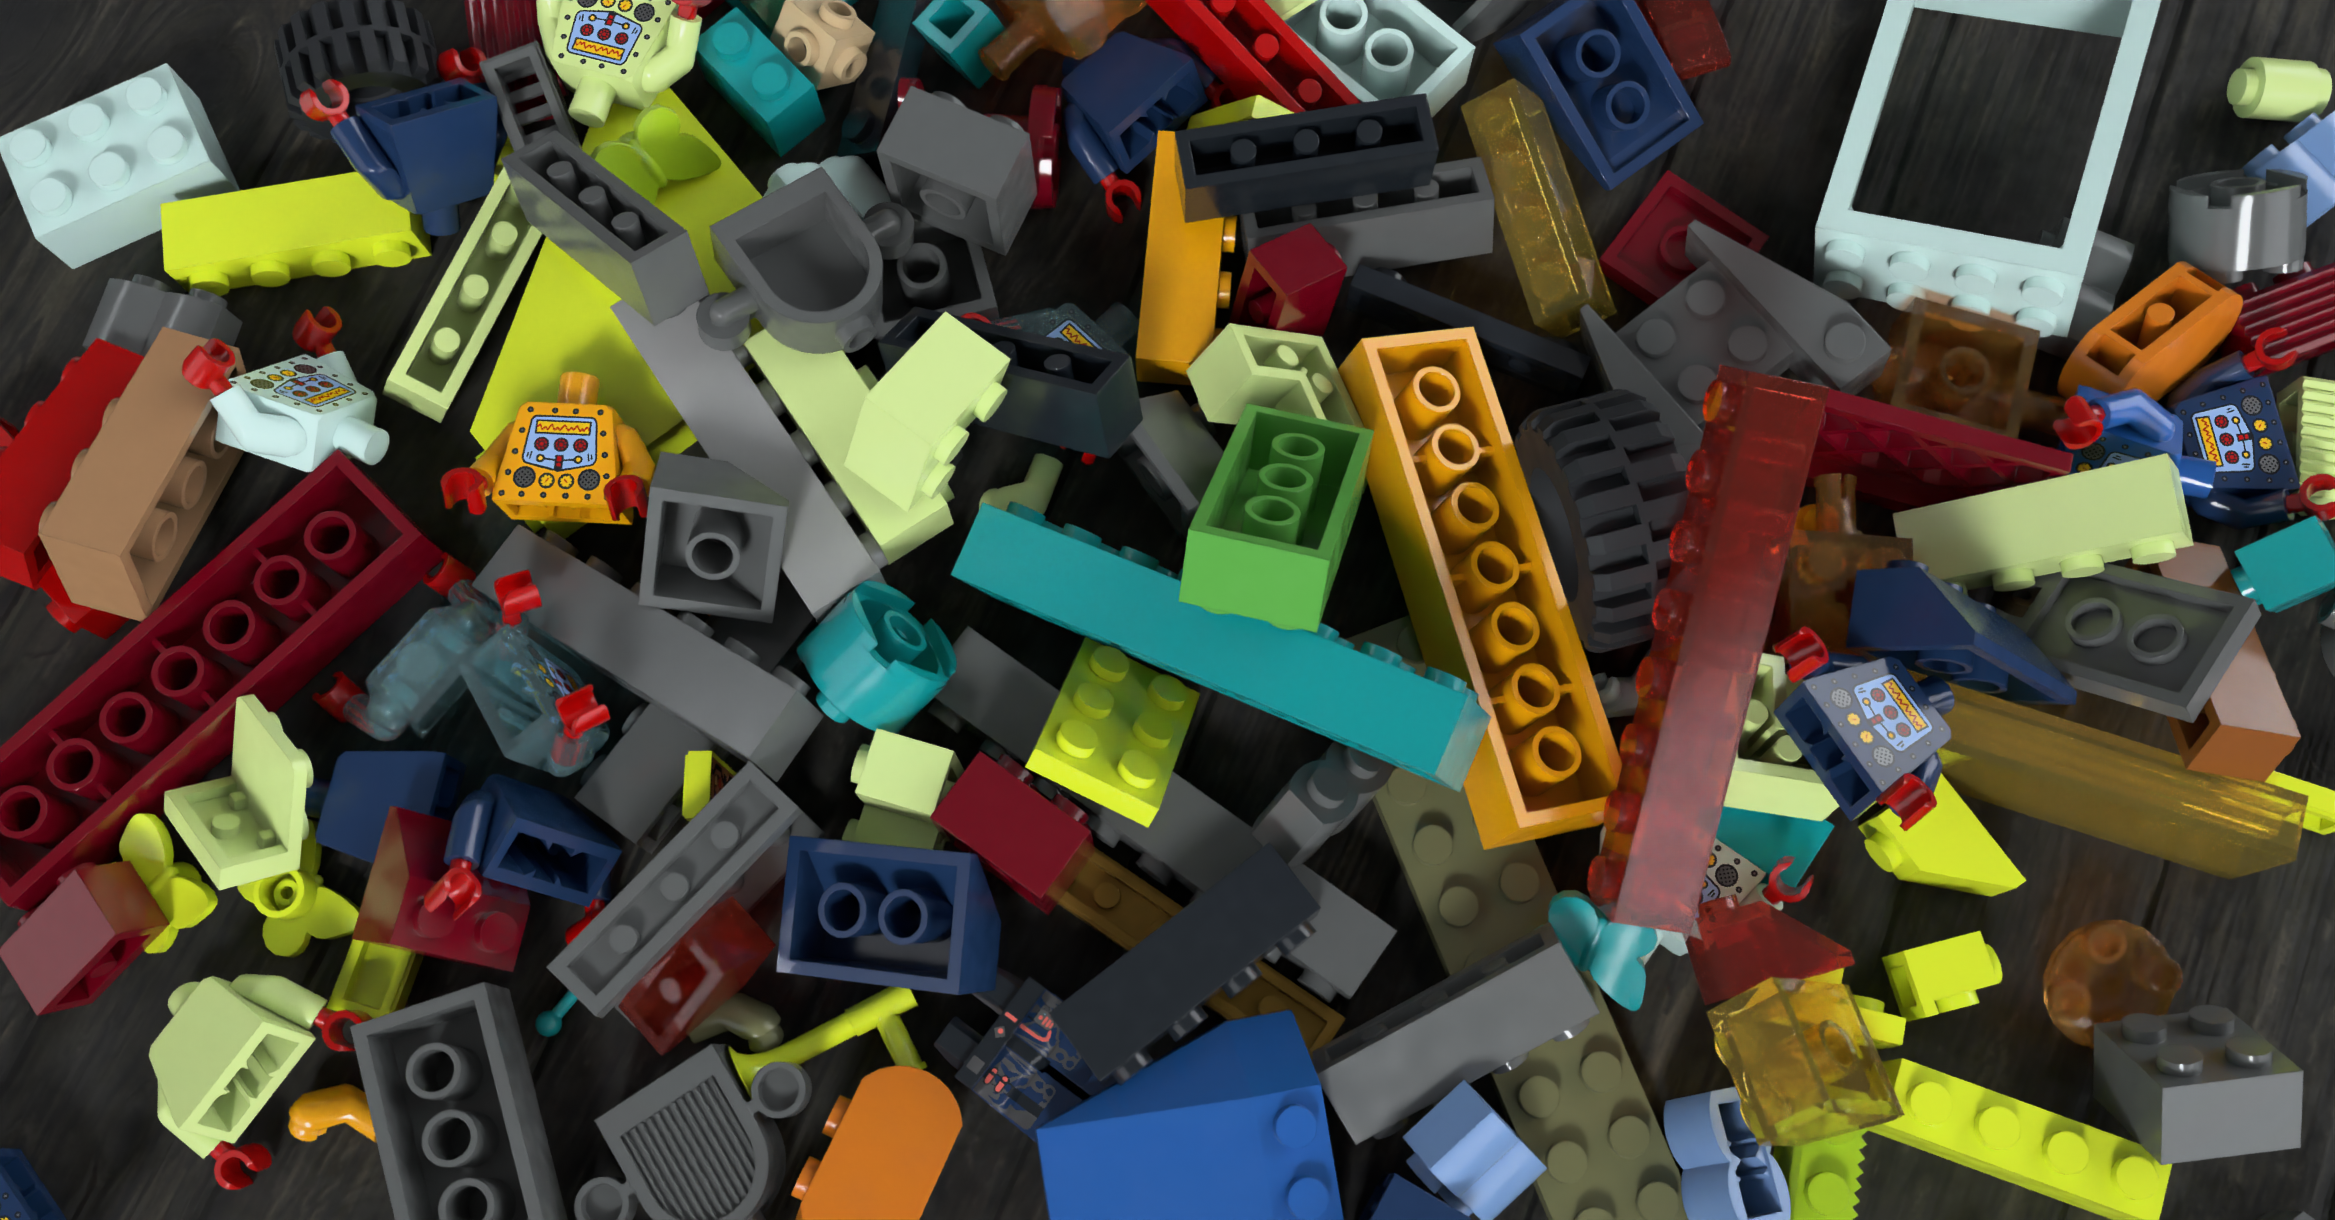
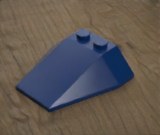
(1200, 1135)

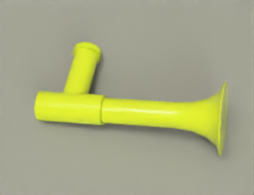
(878, 1011)

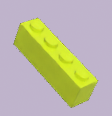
(287, 234)
(2024, 1144)

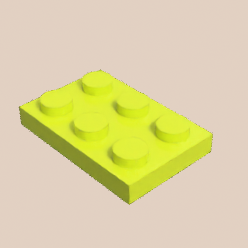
(1115, 732)

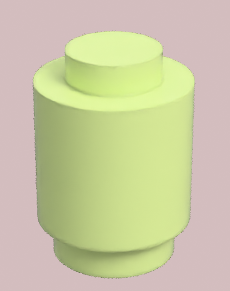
(2279, 89)

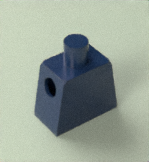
(369, 782)

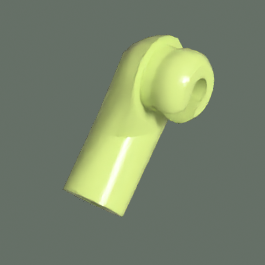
(1033, 492)

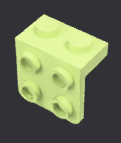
(256, 817)

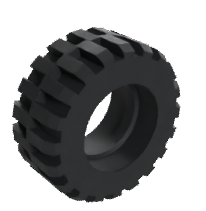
(1607, 506)

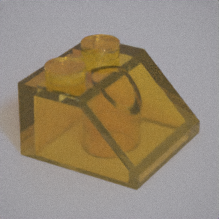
(1802, 1062)

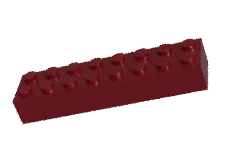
(166, 694)

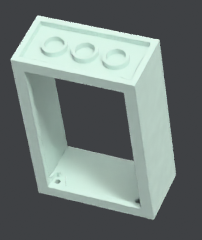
(1964, 269)

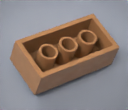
(141, 486)

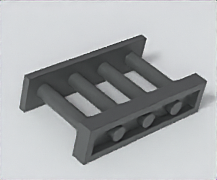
(725, 851)

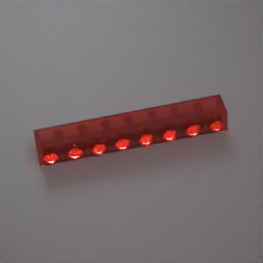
(1705, 647)

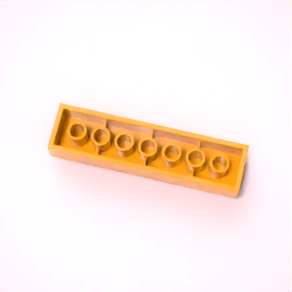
(1482, 582)

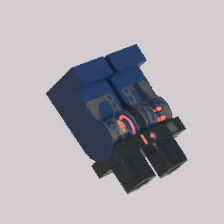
(1016, 1053)

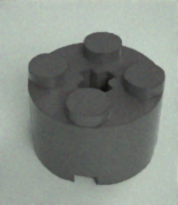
(2238, 223)

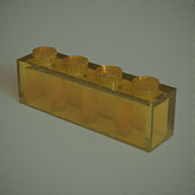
(1537, 208)

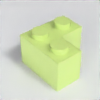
(1269, 371)
(920, 412)
(1768, 766)
(901, 788)

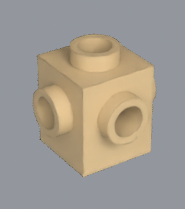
(823, 40)

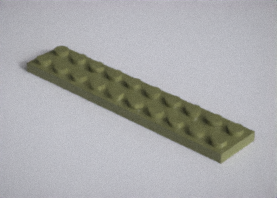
(1572, 1097)

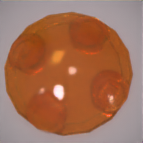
(2105, 975)

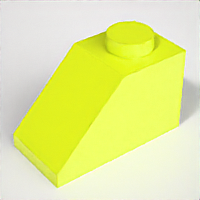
(1942, 849)

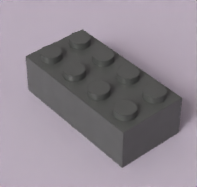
(457, 1110)

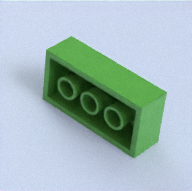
(1276, 518)

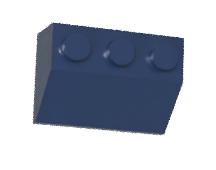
(1949, 635)
(888, 916)

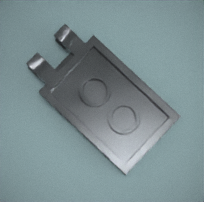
(2137, 635)

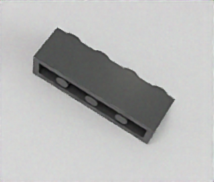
(606, 227)
(1395, 227)
(1454, 1033)

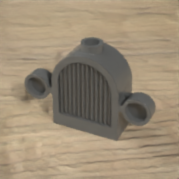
(803, 268)
(698, 1143)

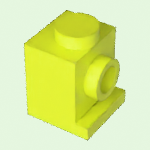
(1942, 975)

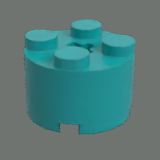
(876, 659)

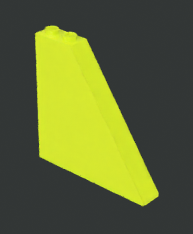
(569, 320)

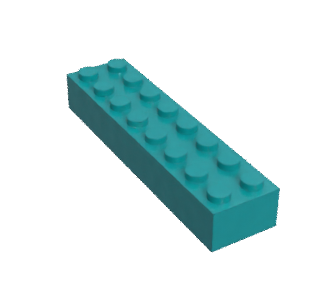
(1297, 674)

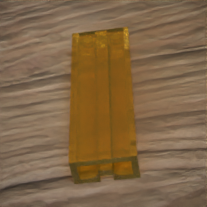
(2116, 788)

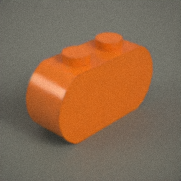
(2155, 336)
(882, 1150)

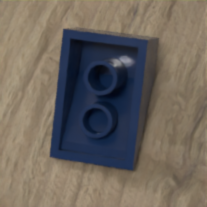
(1601, 83)

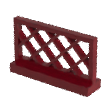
(1923, 457)

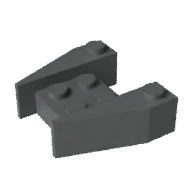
(1735, 315)

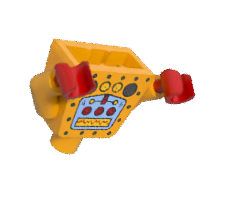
(560, 463)

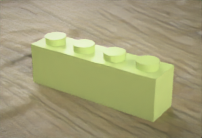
(464, 305)
(824, 402)
(2053, 526)

